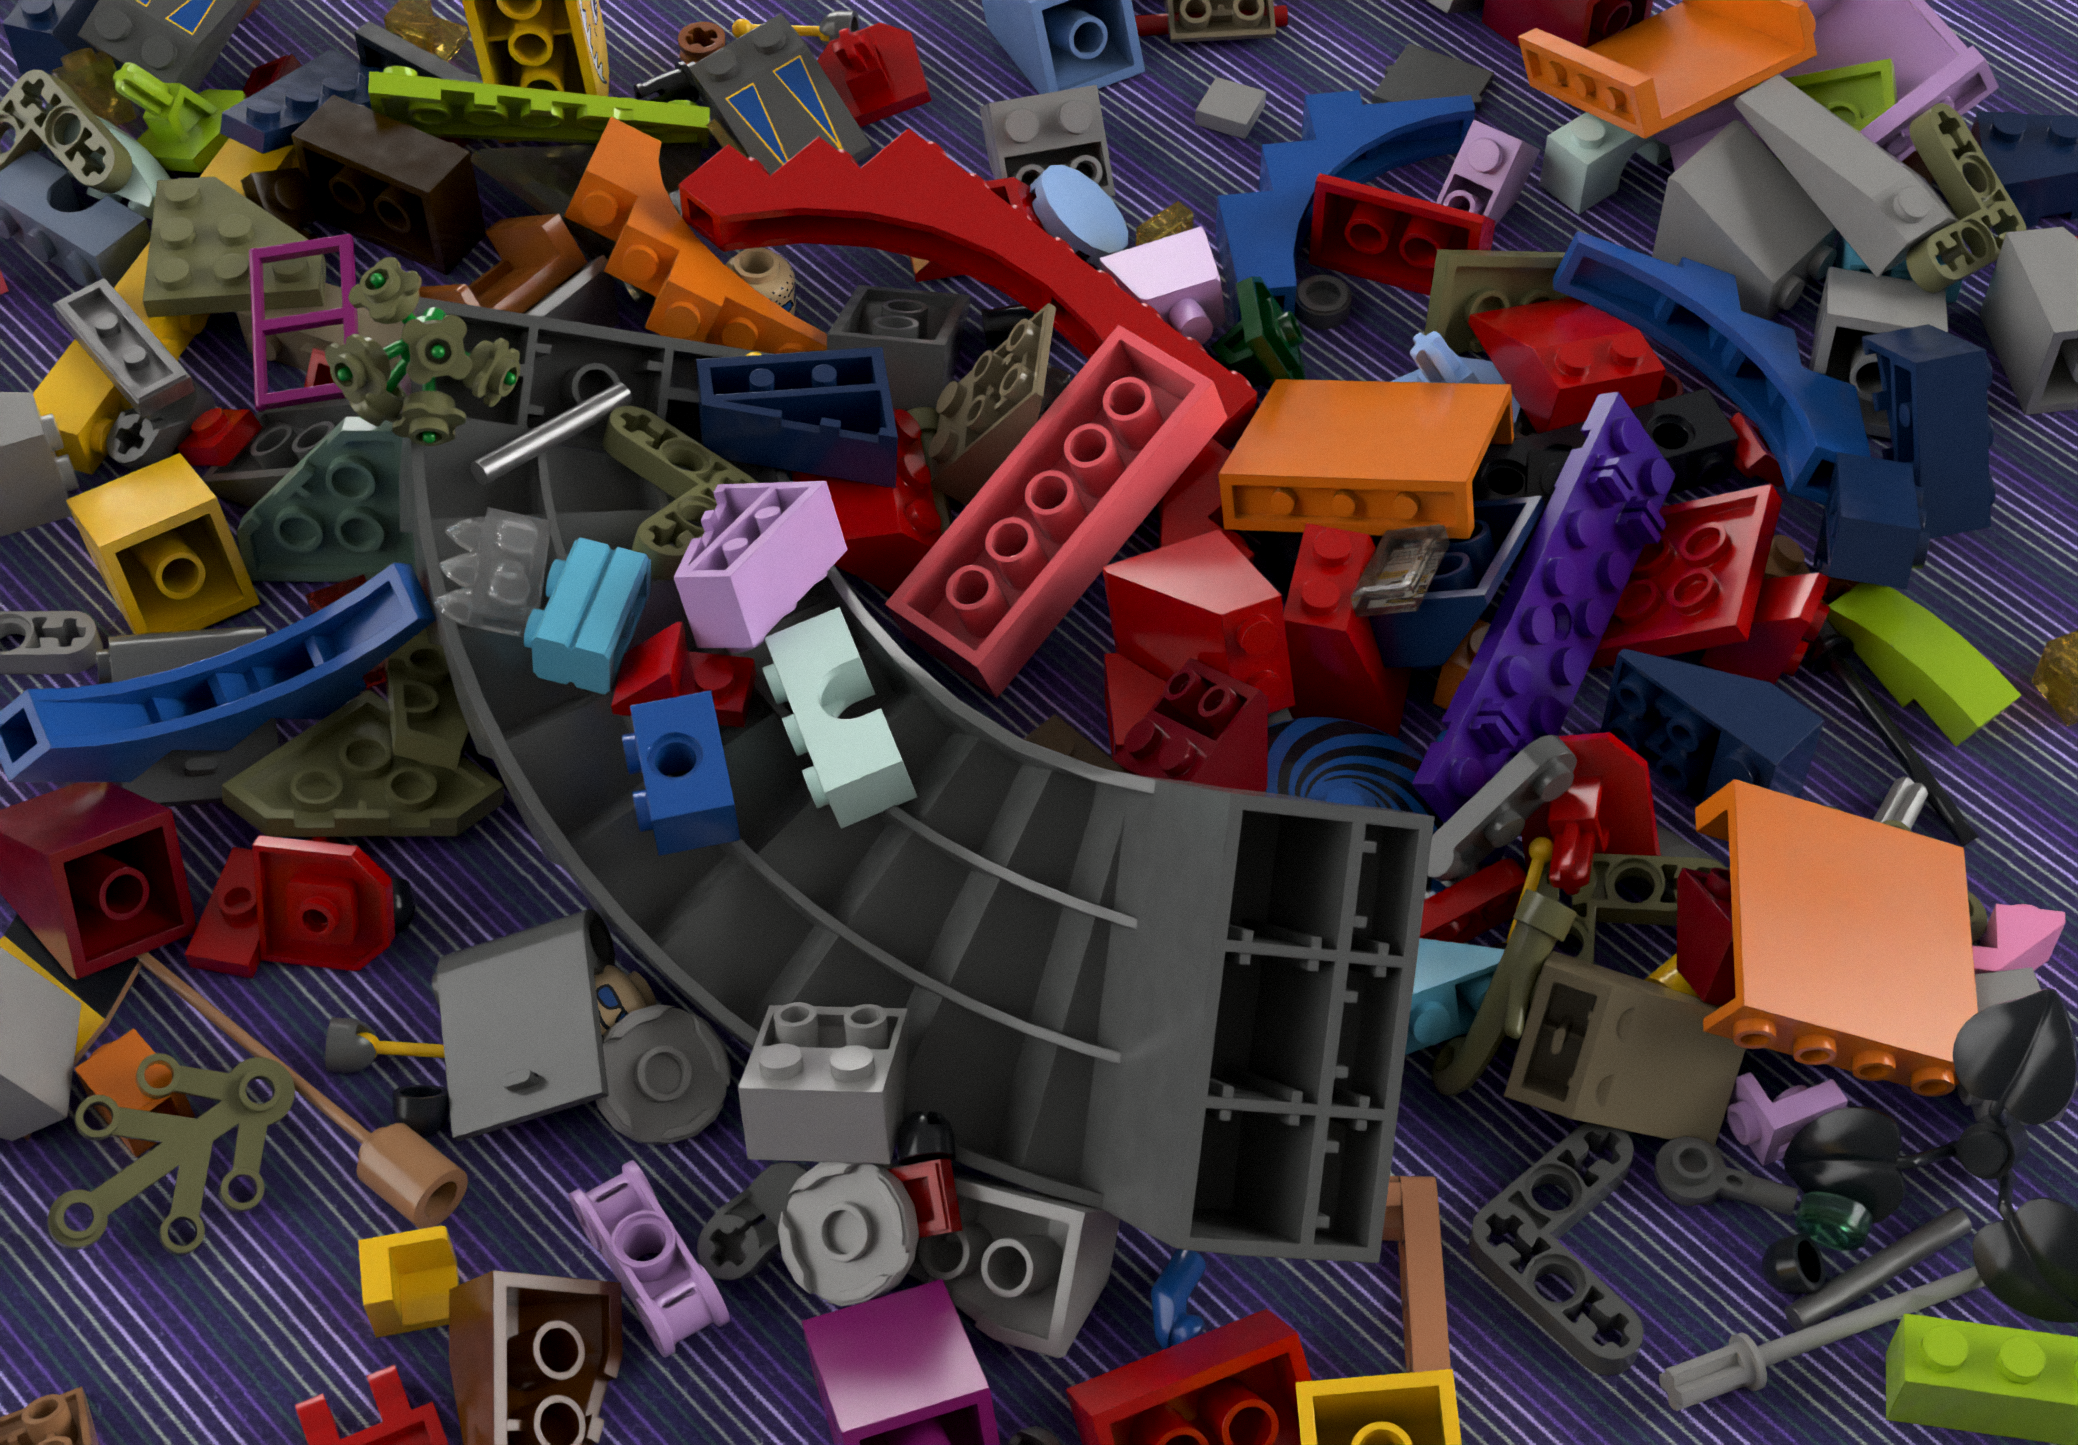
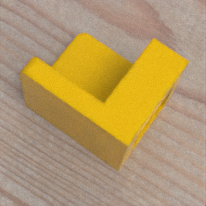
(407, 1280)

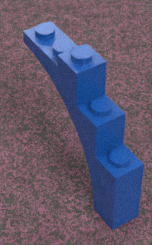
(1343, 139)
(1748, 357)
(217, 702)

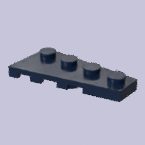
(279, 109)

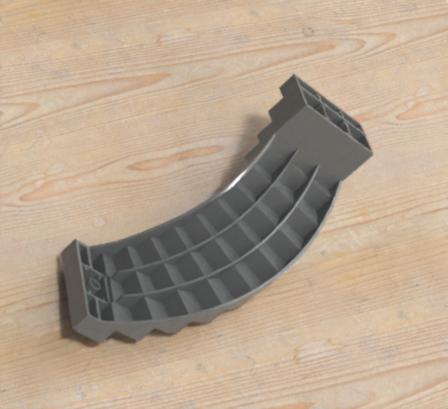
(1099, 968)

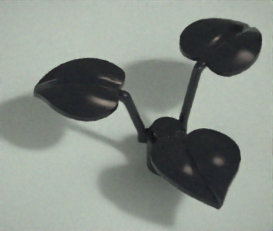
(2023, 1062)

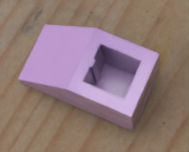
(1488, 172)

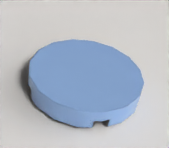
(1079, 212)

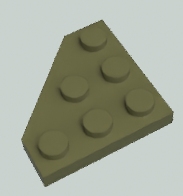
(203, 253)
(350, 784)

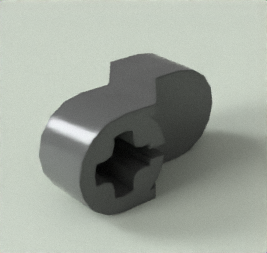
(147, 440)
(732, 1241)

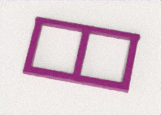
(264, 327)

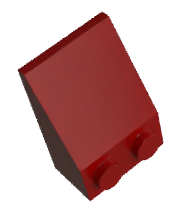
(1564, 356)

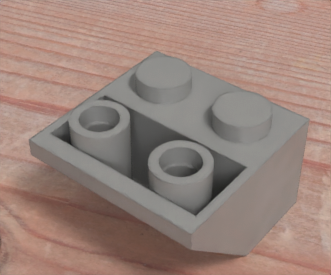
(1048, 130)
(826, 1084)

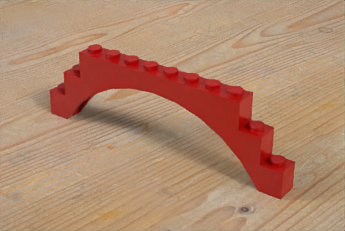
(933, 210)

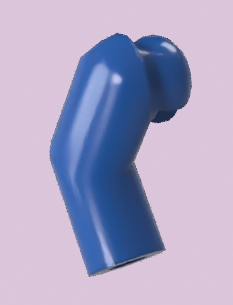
(1170, 1299)

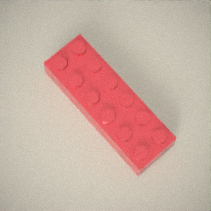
(1057, 510)

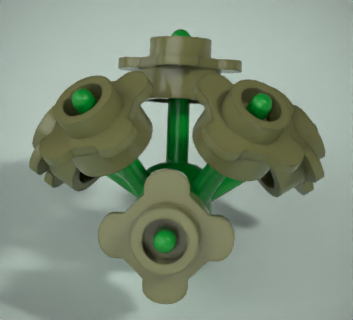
(428, 348)

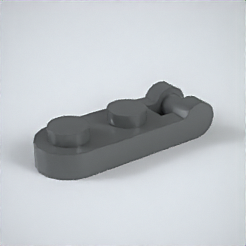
(1500, 809)

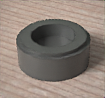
(1322, 302)

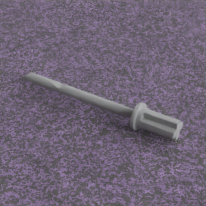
(1745, 1363)

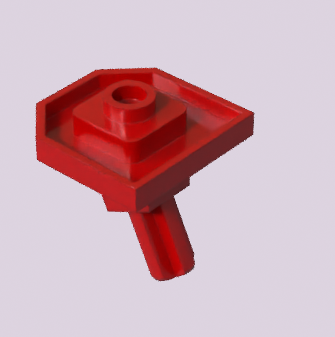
(875, 72)
(1601, 812)
(321, 903)

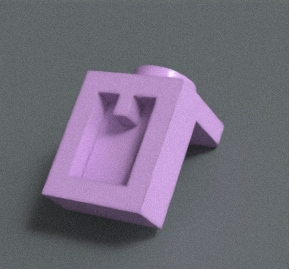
(1772, 1125)

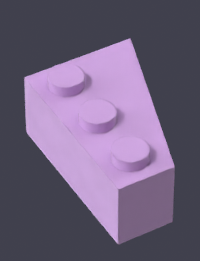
(756, 560)

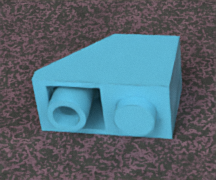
(1448, 990)

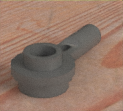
(1696, 1174)

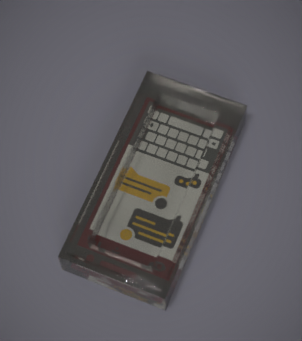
(1400, 570)

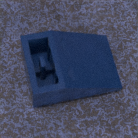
(1709, 726)

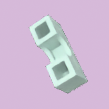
(1588, 157)
(854, 758)

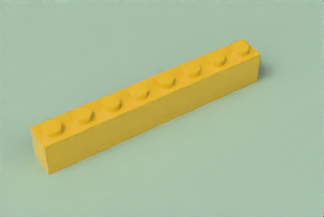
(77, 389)

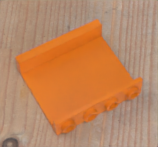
(1672, 60)
(1364, 456)
(1843, 939)

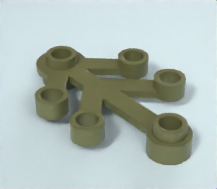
(183, 1143)

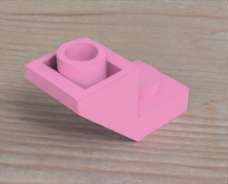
(2017, 938)

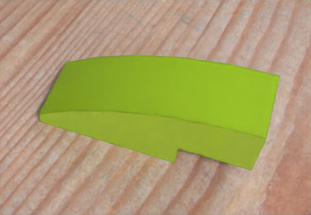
(1922, 659)

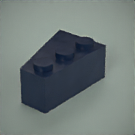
(2033, 160)
(802, 412)

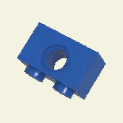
(686, 809)

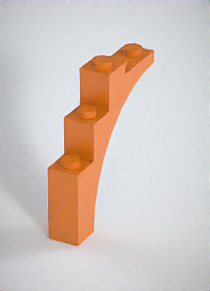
(661, 255)

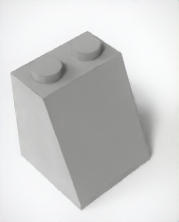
(1748, 218)
(1860, 306)
(2035, 317)
(31, 475)
(35, 1049)

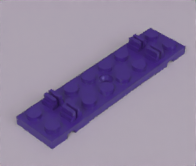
(1553, 608)

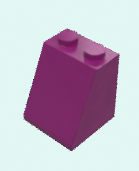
(900, 1372)

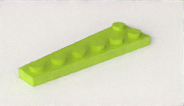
(525, 114)

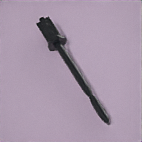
(1830, 653)

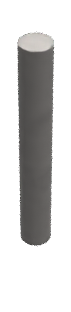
(550, 433)
(1878, 1269)

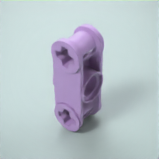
(669, 1291)

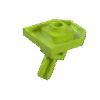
(180, 122)

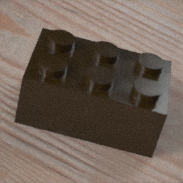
(390, 184)

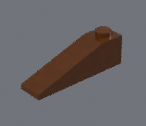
(533, 1357)

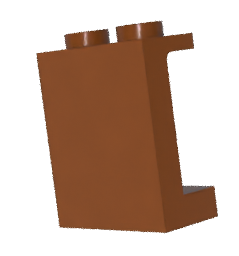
(535, 260)

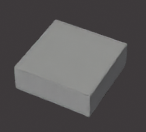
(1230, 108)

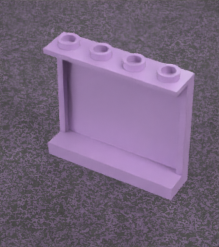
(1926, 55)

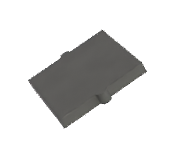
(1430, 75)

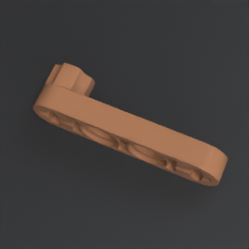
(1415, 1224)

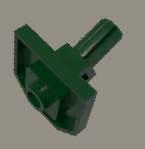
(1264, 341)

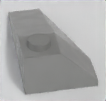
(1856, 183)
(1022, 1263)

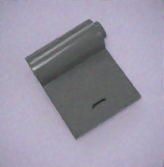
(185, 775)
(523, 1023)

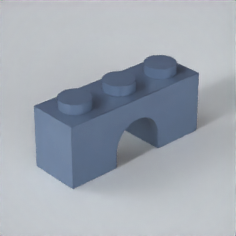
(45, 216)

